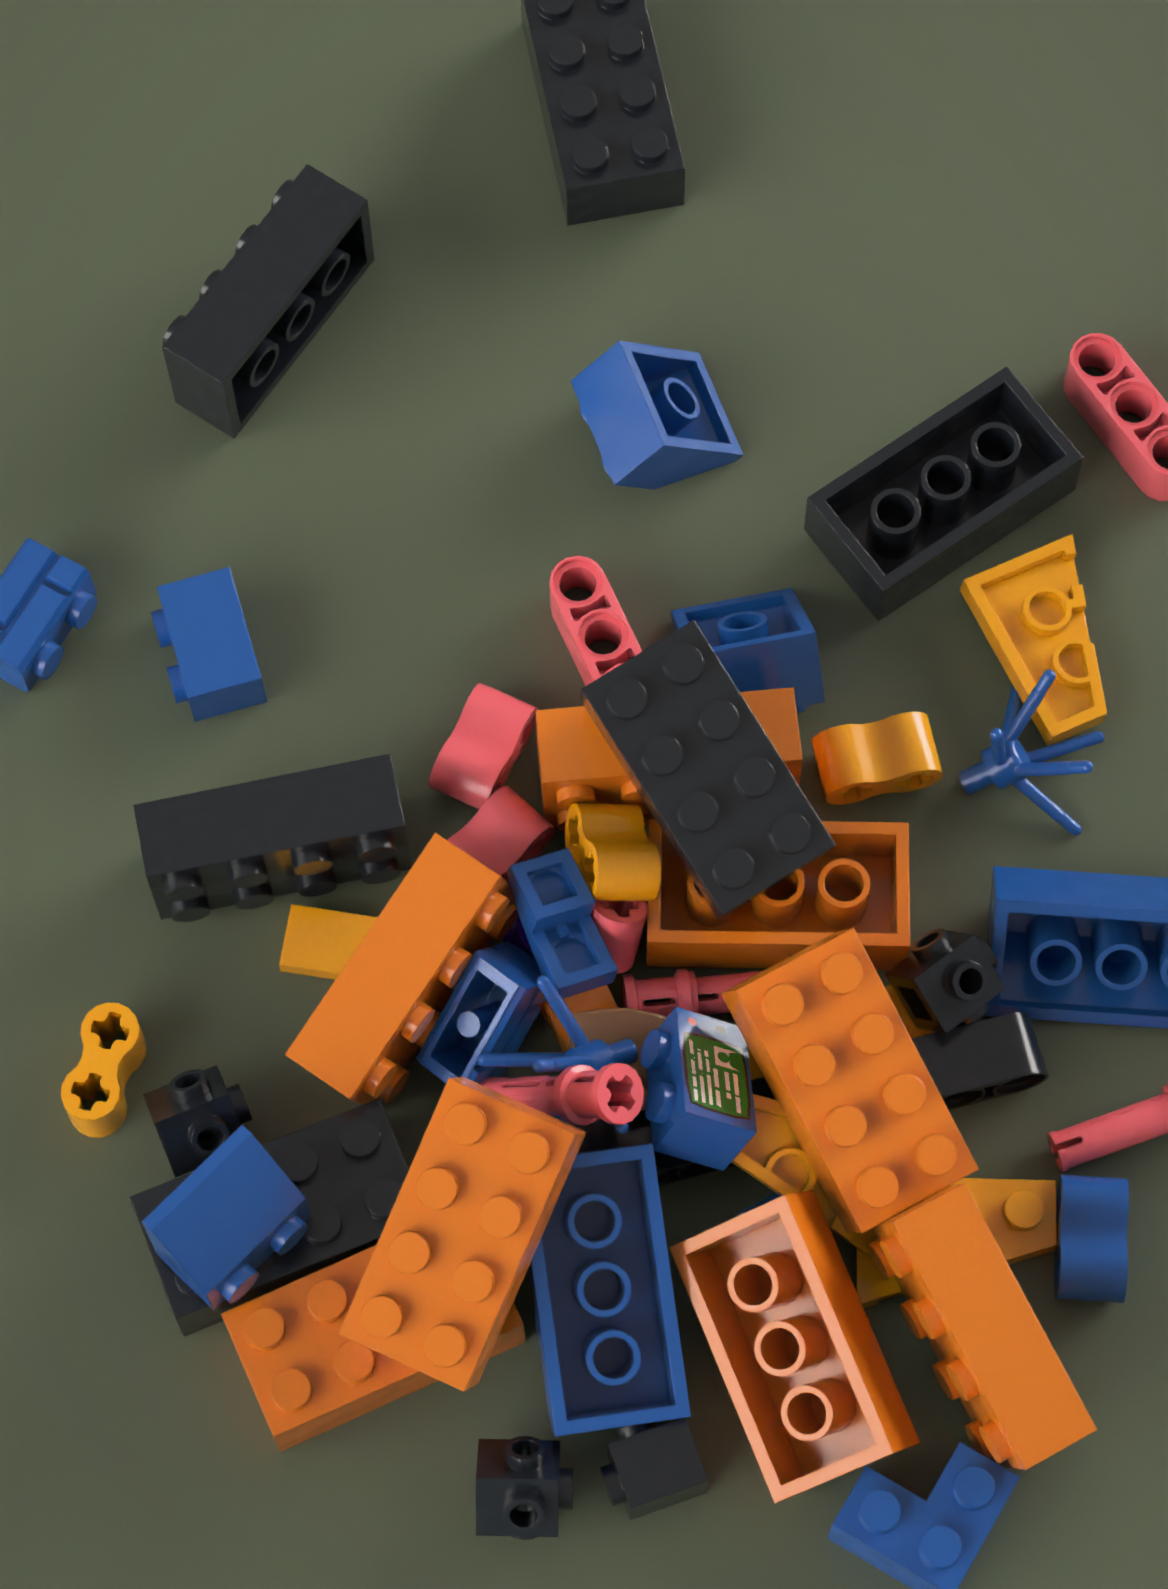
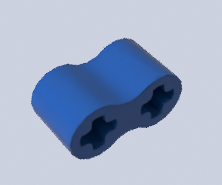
(1091, 1238)

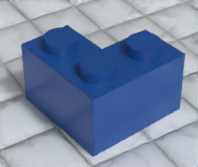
(919, 1539)

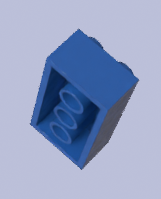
(608, 1298)

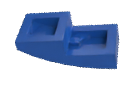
(558, 923)

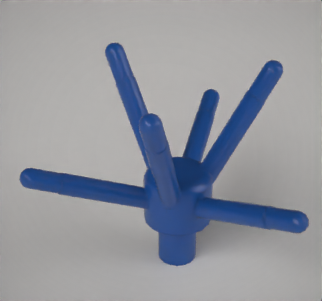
(1009, 764)
(590, 1053)

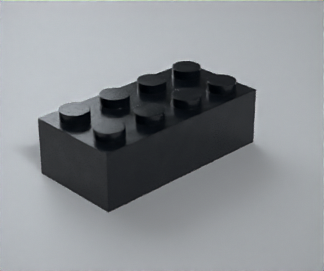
(604, 107)
(268, 300)
(942, 493)
(706, 770)
(273, 838)
(350, 1180)

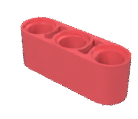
(1121, 390)
(590, 619)

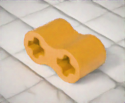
(876, 758)
(613, 851)
(103, 1070)

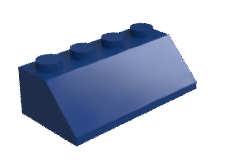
(1080, 946)

